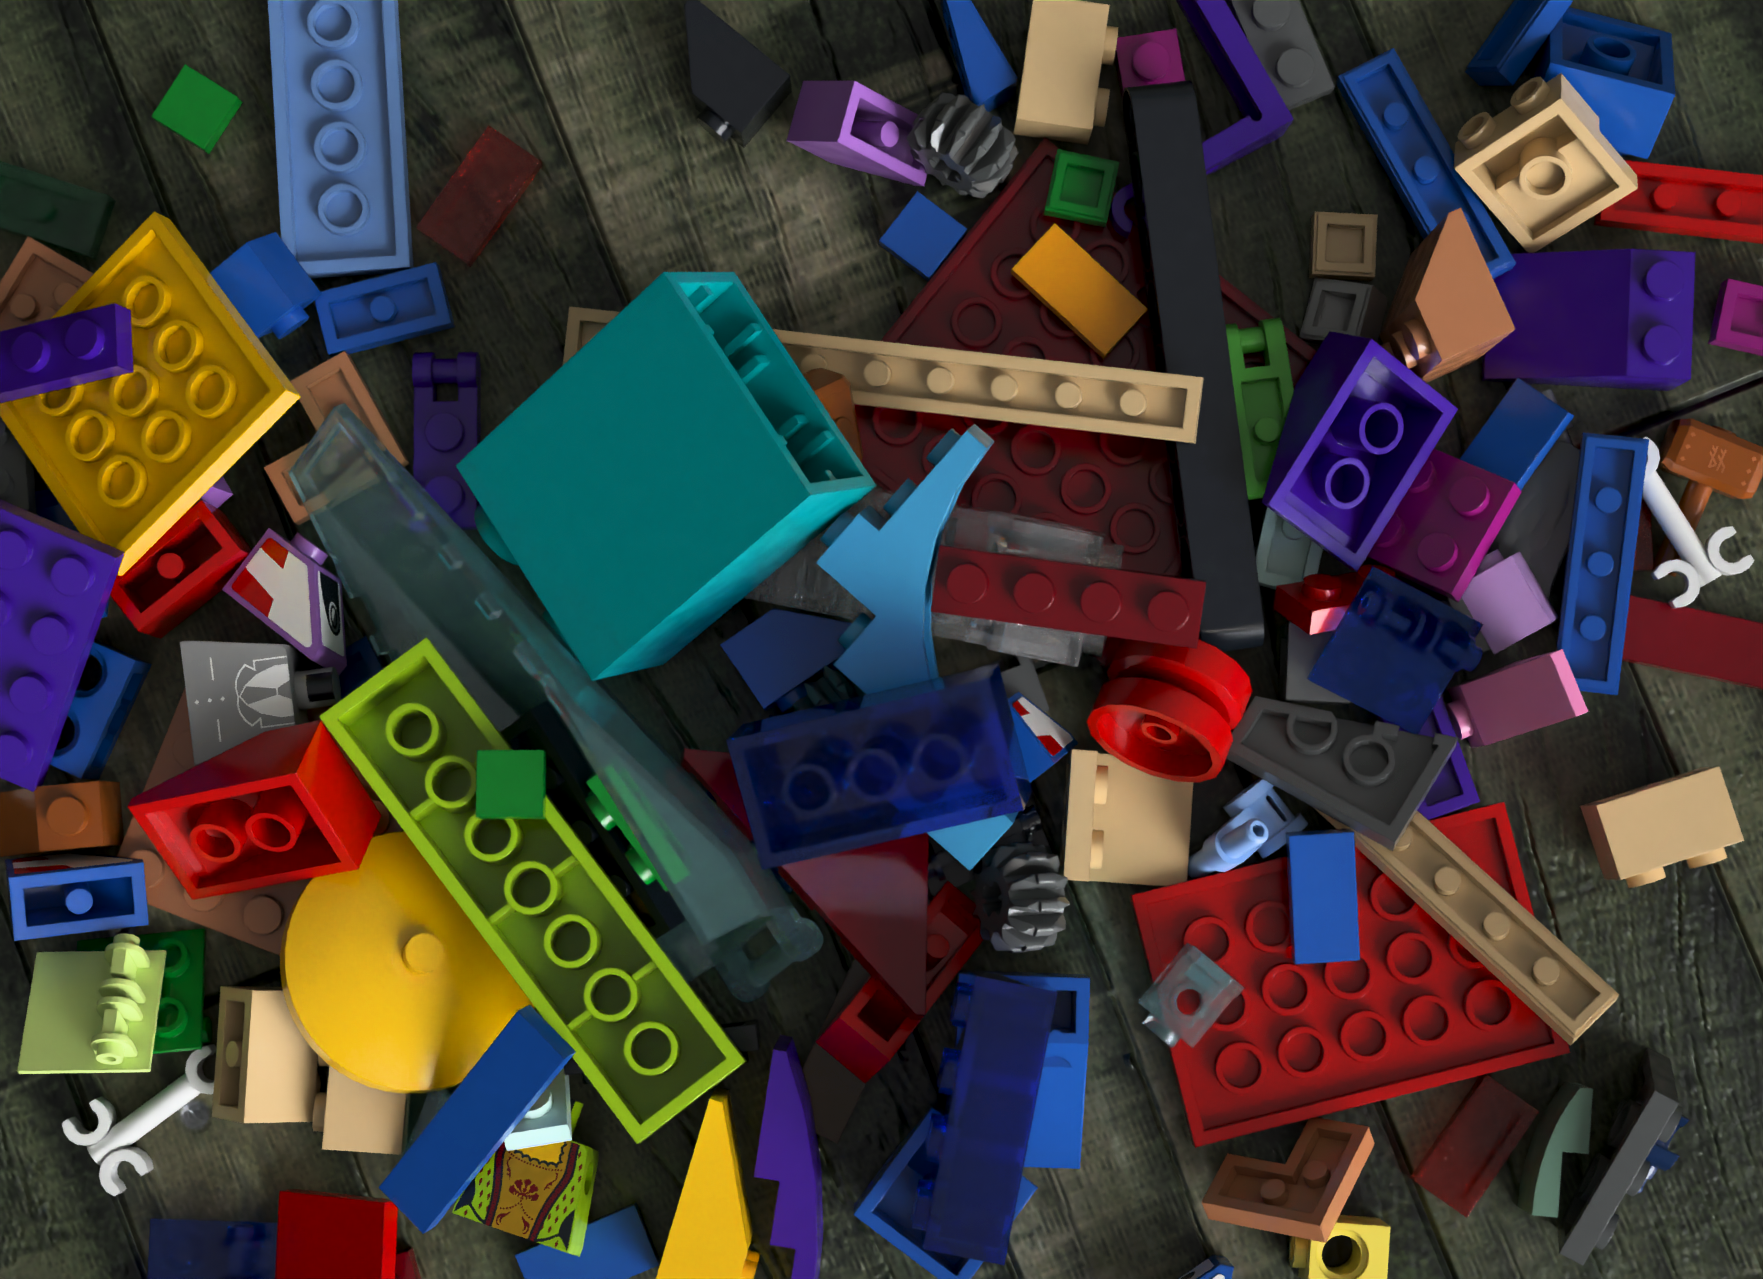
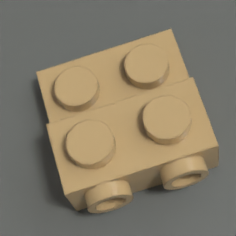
(1542, 162)

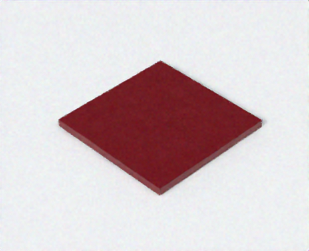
(1037, 470)

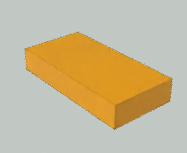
(1079, 290)

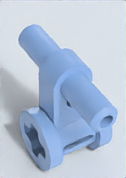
(1256, 824)

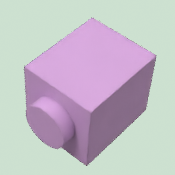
(1507, 600)

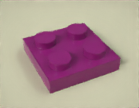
(1445, 525)

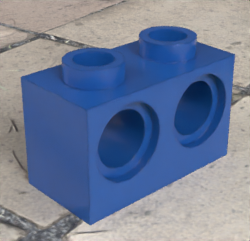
(101, 712)

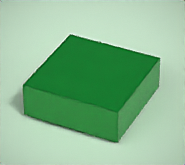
(196, 109)
(1081, 188)
(511, 784)

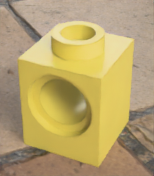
(1369, 1251)

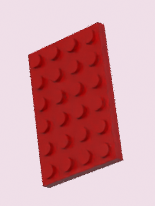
(1342, 1031)

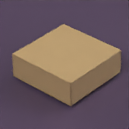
(1343, 246)

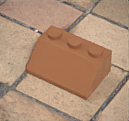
(1445, 304)

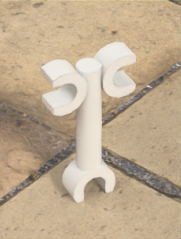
(1699, 562)
(112, 1141)

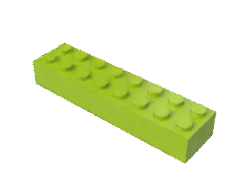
(534, 896)

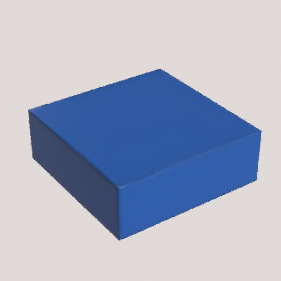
(922, 236)

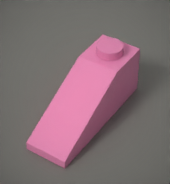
(1515, 699)

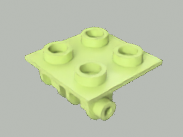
(93, 1010)

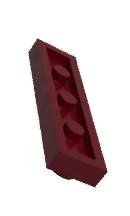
(1068, 596)

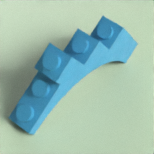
(892, 574)

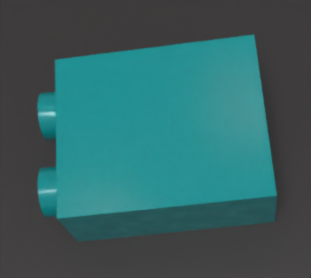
(662, 473)

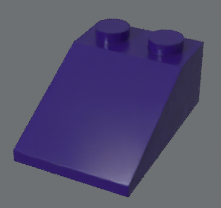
(1597, 319)
(1352, 445)

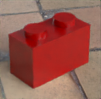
(181, 571)

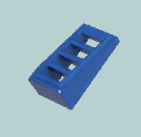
(979, 60)

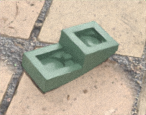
(1561, 1129)

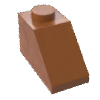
(61, 818)

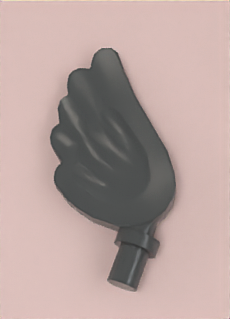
(1543, 512)

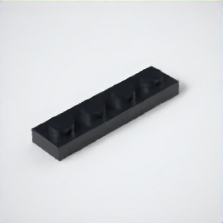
(567, 789)

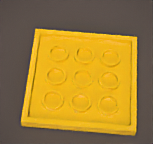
(151, 442)

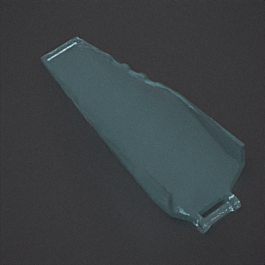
(435, 583)

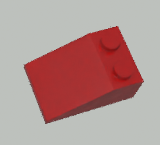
(261, 814)

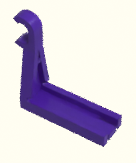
(1248, 84)

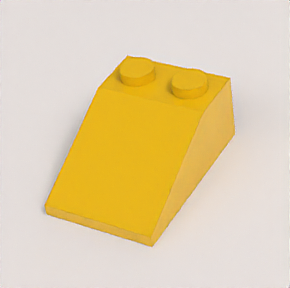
(713, 1213)

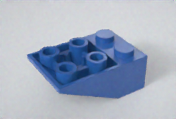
(1059, 1106)

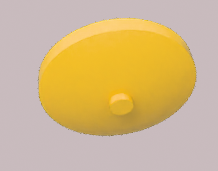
(393, 974)

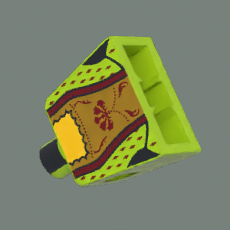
(536, 1192)

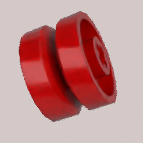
(1170, 708)

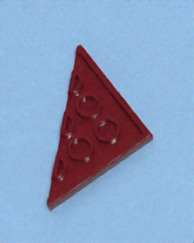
(866, 894)

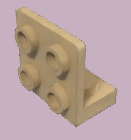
(1123, 823)

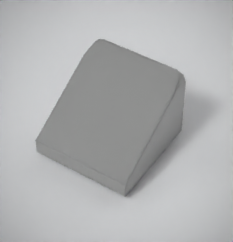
(1343, 309)

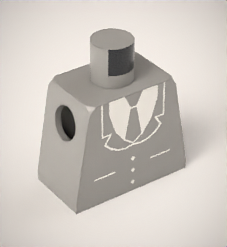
(248, 690)

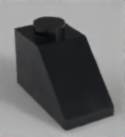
(730, 78)

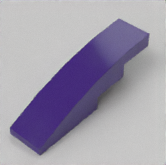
(791, 1155)

